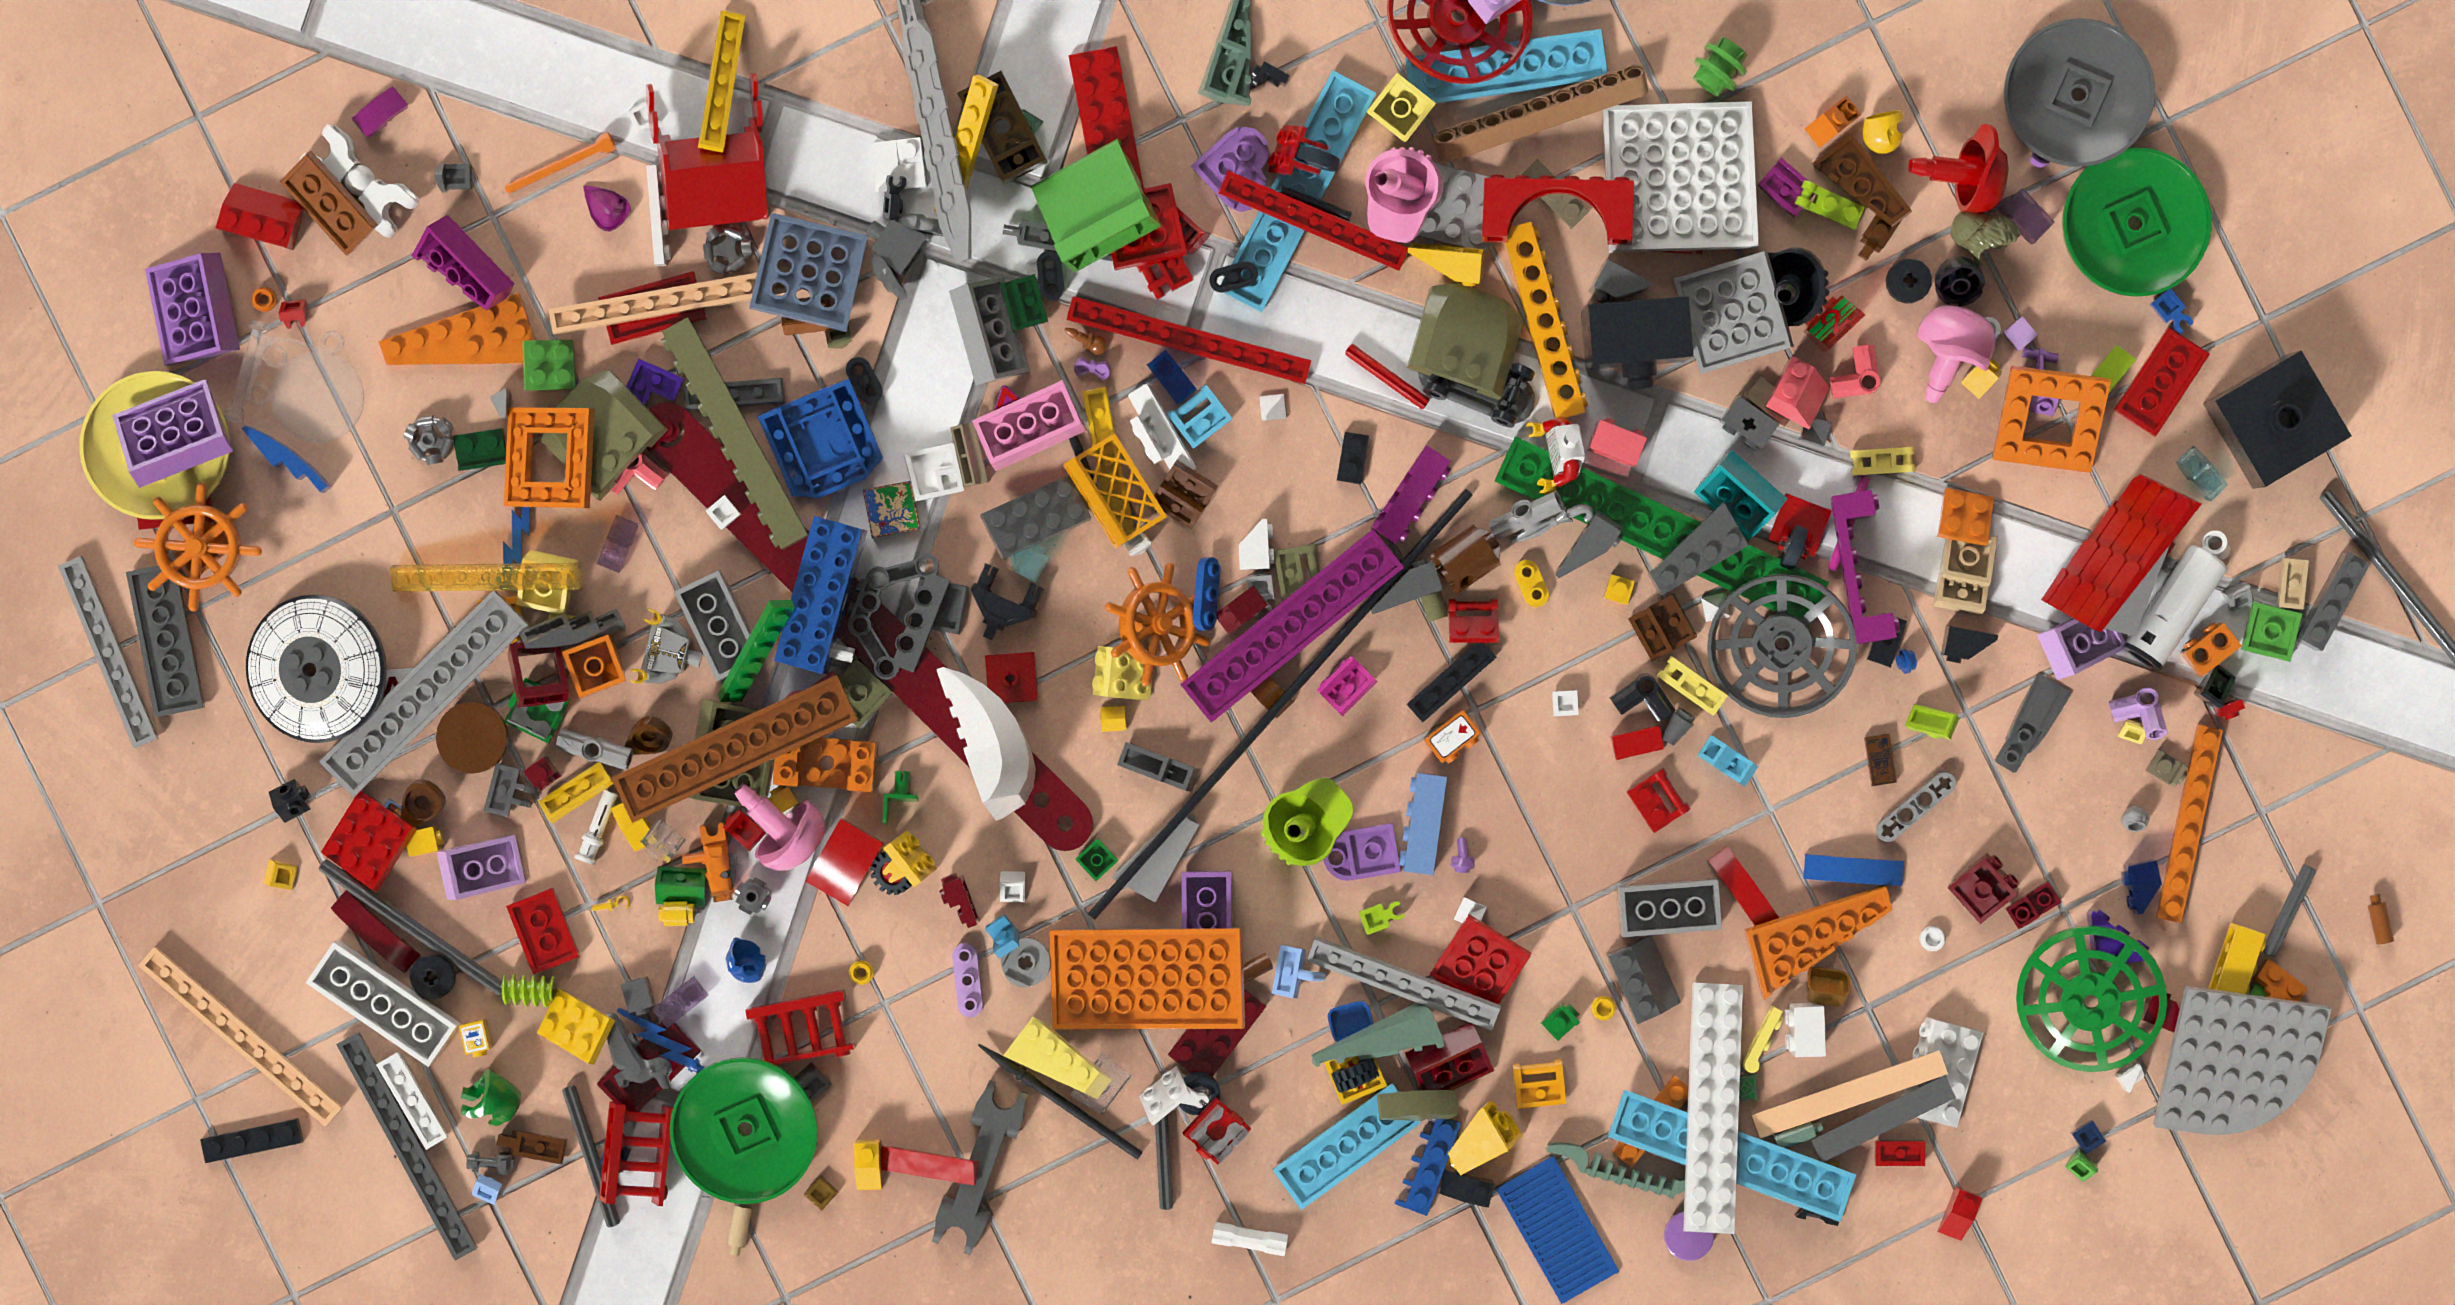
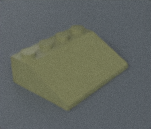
(712, 717)

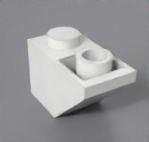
(1254, 549)

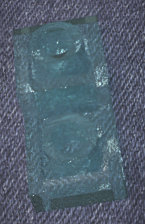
(2202, 473)

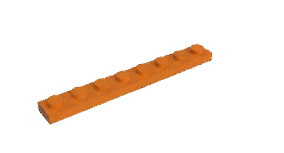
(2189, 823)

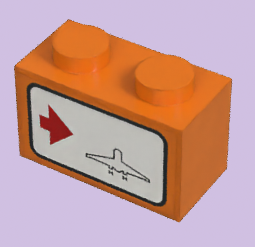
(1452, 737)

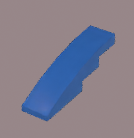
(279, 454)

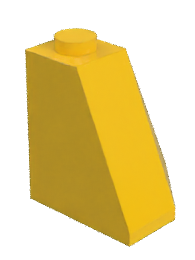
(1484, 1138)

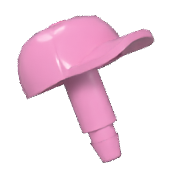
(1401, 193)
(1954, 337)
(790, 836)

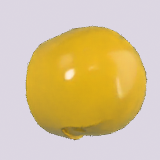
(1881, 131)

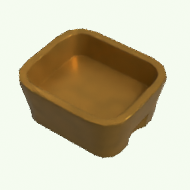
(1827, 986)

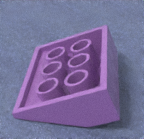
(192, 308)
(171, 433)

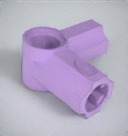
(2134, 707)

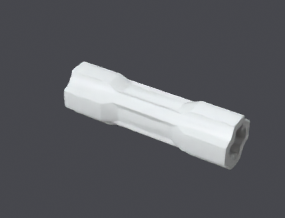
(1231, 1235)

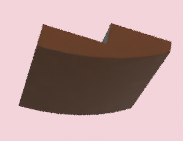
(1184, 494)
(1662, 627)

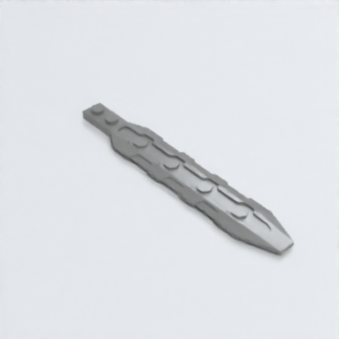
(939, 144)

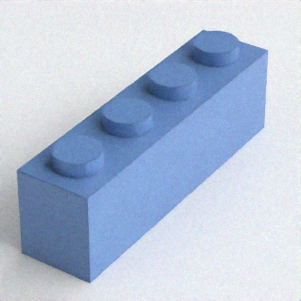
(1424, 824)

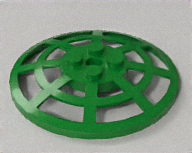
(2096, 984)

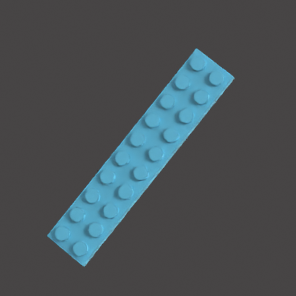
(1272, 241)
(1759, 1163)

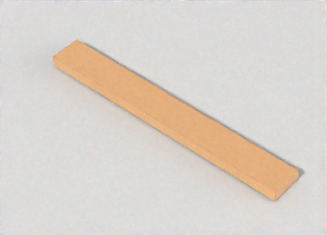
(1850, 1094)

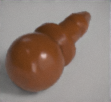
(1096, 344)

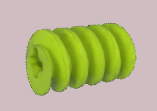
(528, 991)

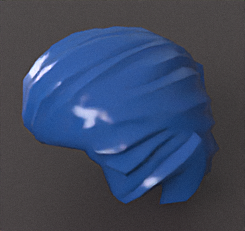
(745, 961)

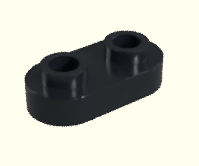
(1050, 276)
(1233, 276)
(865, 380)

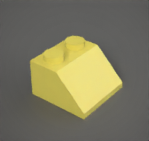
(1401, 107)
(546, 600)

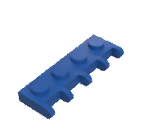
(1430, 1166)

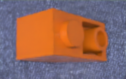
(1832, 121)

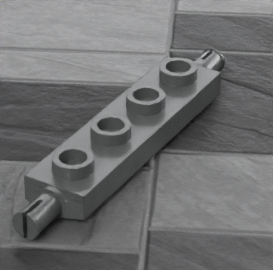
(1036, 236)

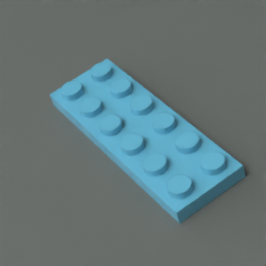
(1340, 1151)

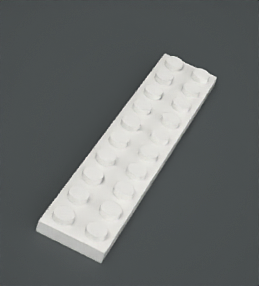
(1713, 1108)

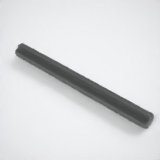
(589, 1150)

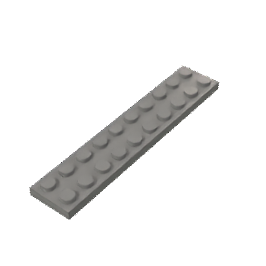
(425, 692)

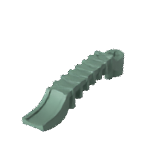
(1580, 1157)

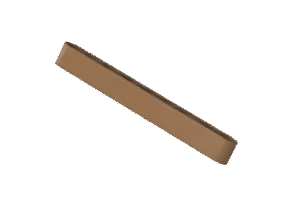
(1541, 113)

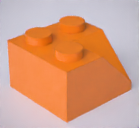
(595, 665)

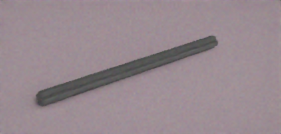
(2389, 572)
(411, 926)

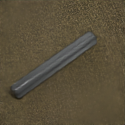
(2289, 910)
(1163, 1164)

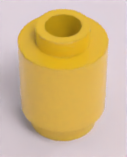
(677, 913)

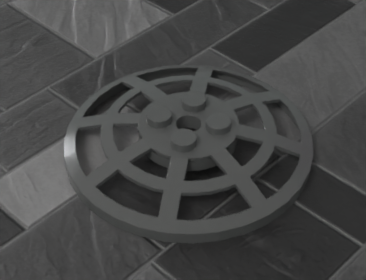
(1779, 659)

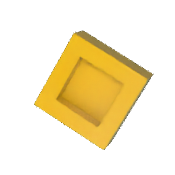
(1619, 589)

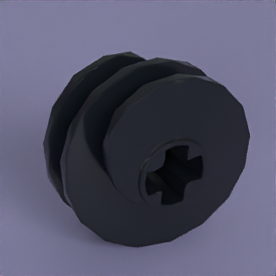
(1916, 270)
(422, 969)

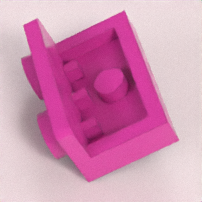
(1346, 685)

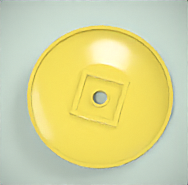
(105, 461)

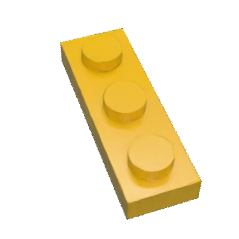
(576, 792)

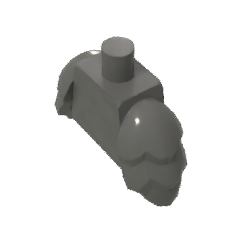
(899, 247)

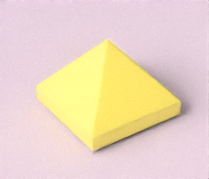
(2132, 731)

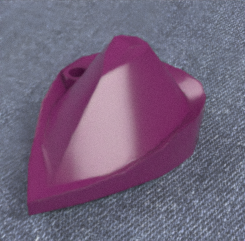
(606, 207)

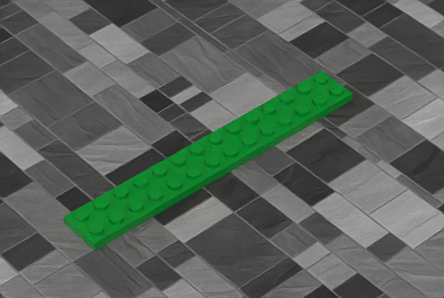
(1650, 525)

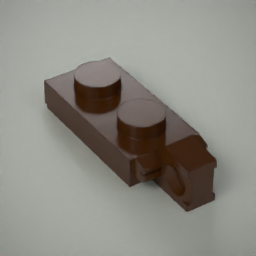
(1876, 236)
(534, 1146)

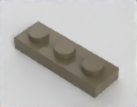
(1565, 206)

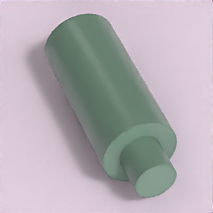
(1797, 1134)

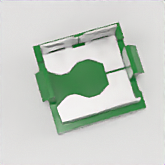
(536, 720)

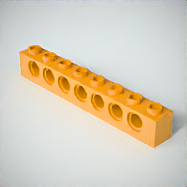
(1561, 407)

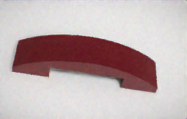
(374, 932)

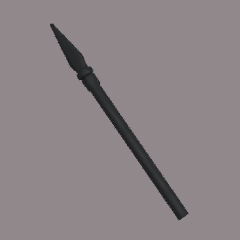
(1030, 1080)

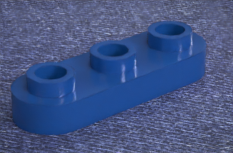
(1206, 593)

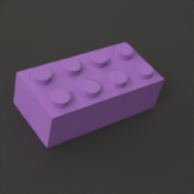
(1206, 899)

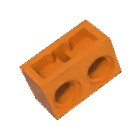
(2213, 654)

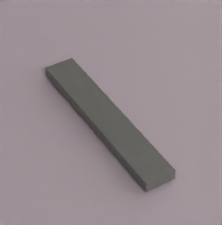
(1883, 1119)

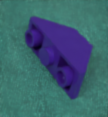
(2108, 944)

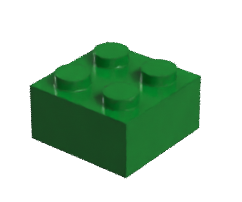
(1097, 859)

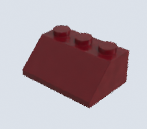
(1453, 1065)

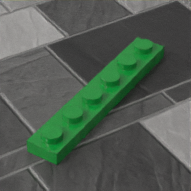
(755, 650)

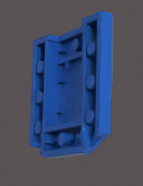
(822, 441)

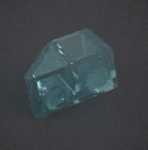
(1030, 562)

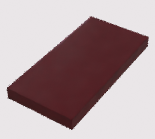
(639, 1094)

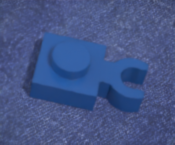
(2169, 308)

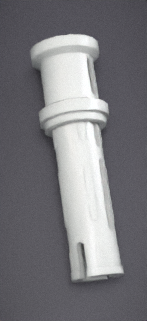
(608, 798)

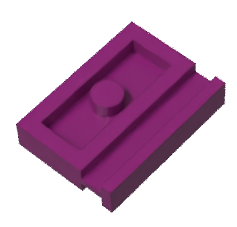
(1783, 186)

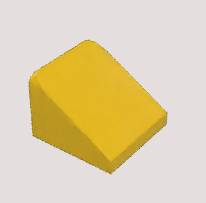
(280, 875)

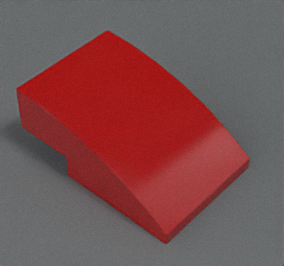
(844, 861)

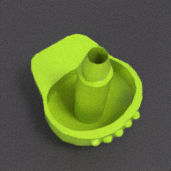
(1306, 821)

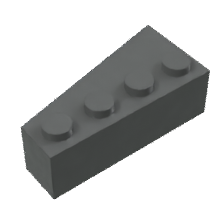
(1704, 547)

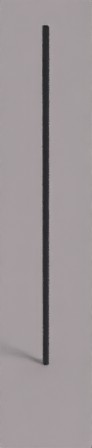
(1277, 707)

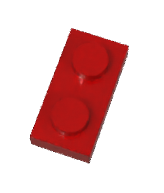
(1899, 1153)

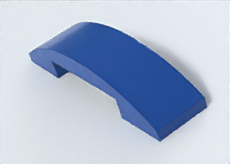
(1853, 870)

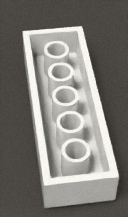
(383, 1003)

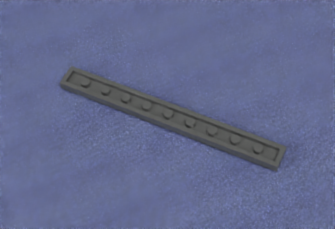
(407, 1146)

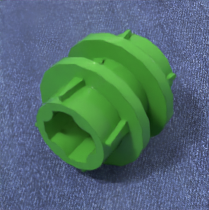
(1720, 66)

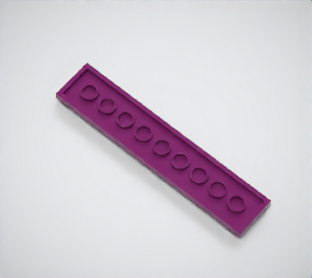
(1292, 625)

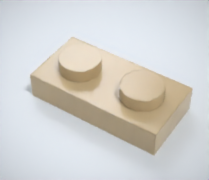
(2292, 583)

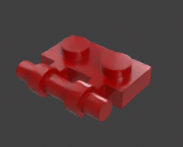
(1174, 273)

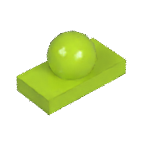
(1932, 722)

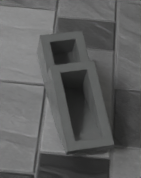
(1158, 767)

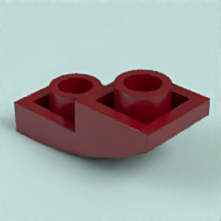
(2033, 904)

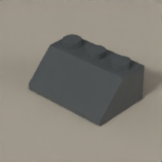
(1616, 283)
(1643, 979)

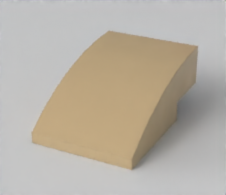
(1965, 576)

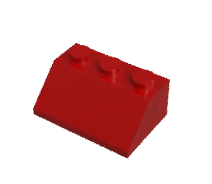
(260, 216)

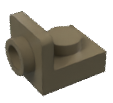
(2167, 769)

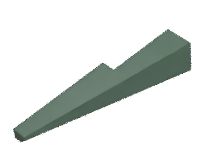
(1227, 72)
(1402, 1030)

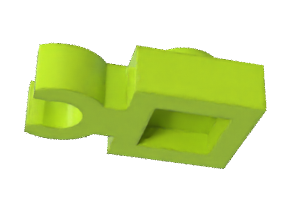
(1376, 918)

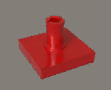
(1012, 676)

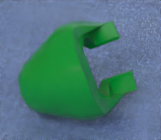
(499, 1098)

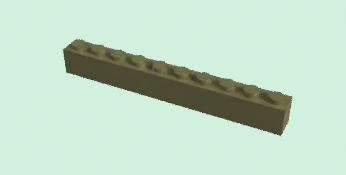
(734, 433)

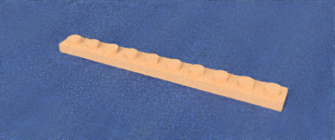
(656, 303)
(240, 1036)

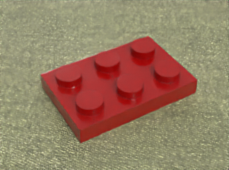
(543, 931)

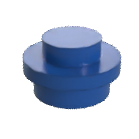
(1906, 661)

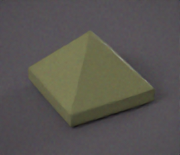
(837, 338)

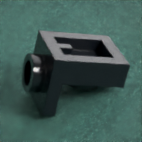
(1274, 75)

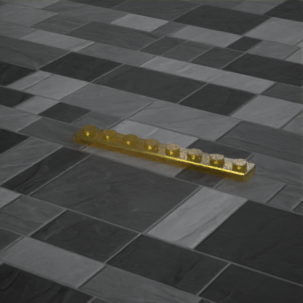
(486, 577)

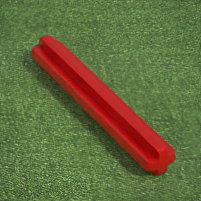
(1387, 376)

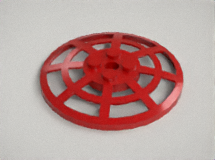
(1459, 35)

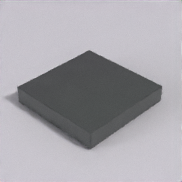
(951, 612)

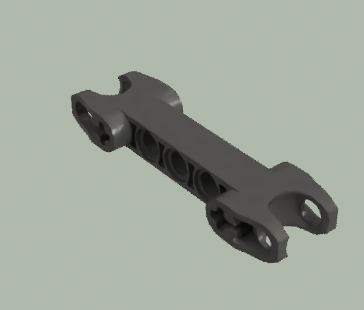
(965, 1209)

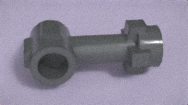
(503, 1162)

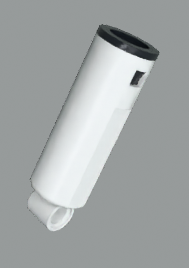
(2179, 602)

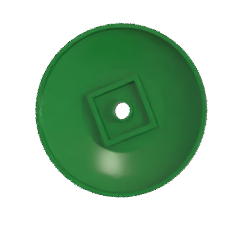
(2172, 218)
(737, 1164)

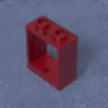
(542, 693)

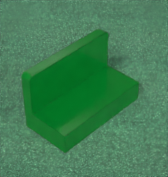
(680, 885)

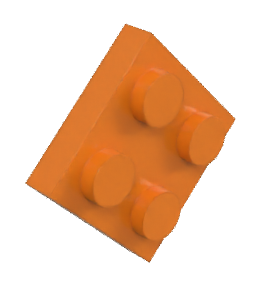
(1965, 516)

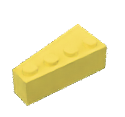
(1053, 1056)

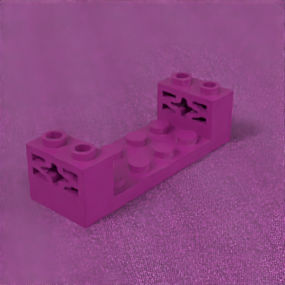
(1847, 508)

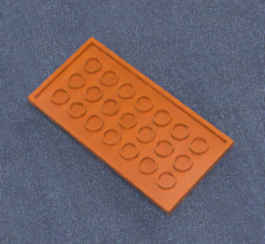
(1147, 978)

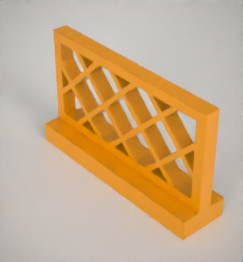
(1097, 503)

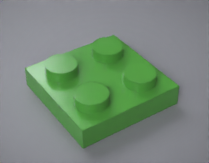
(548, 365)
(2271, 631)

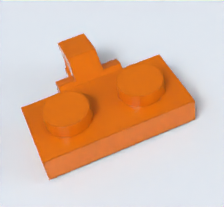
(2278, 982)

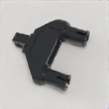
(999, 611)

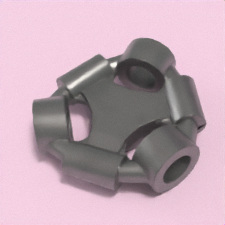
(726, 249)
(430, 438)

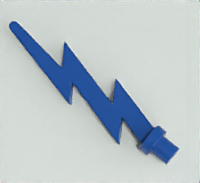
(517, 526)
(651, 1035)

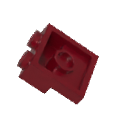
(1984, 887)
(956, 893)

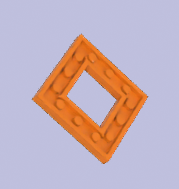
(579, 427)
(2074, 456)

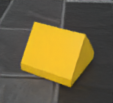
(1113, 718)

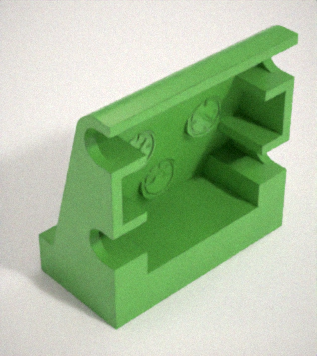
(1094, 206)

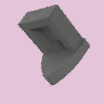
(453, 176)

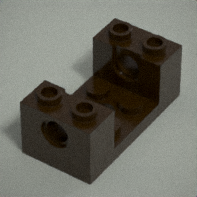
(1016, 150)

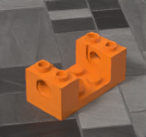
(852, 770)

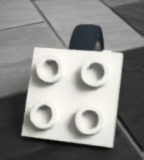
(1175, 1089)

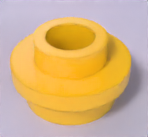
(855, 977)

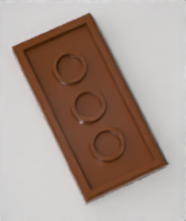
(328, 203)

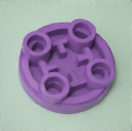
(1683, 1244)

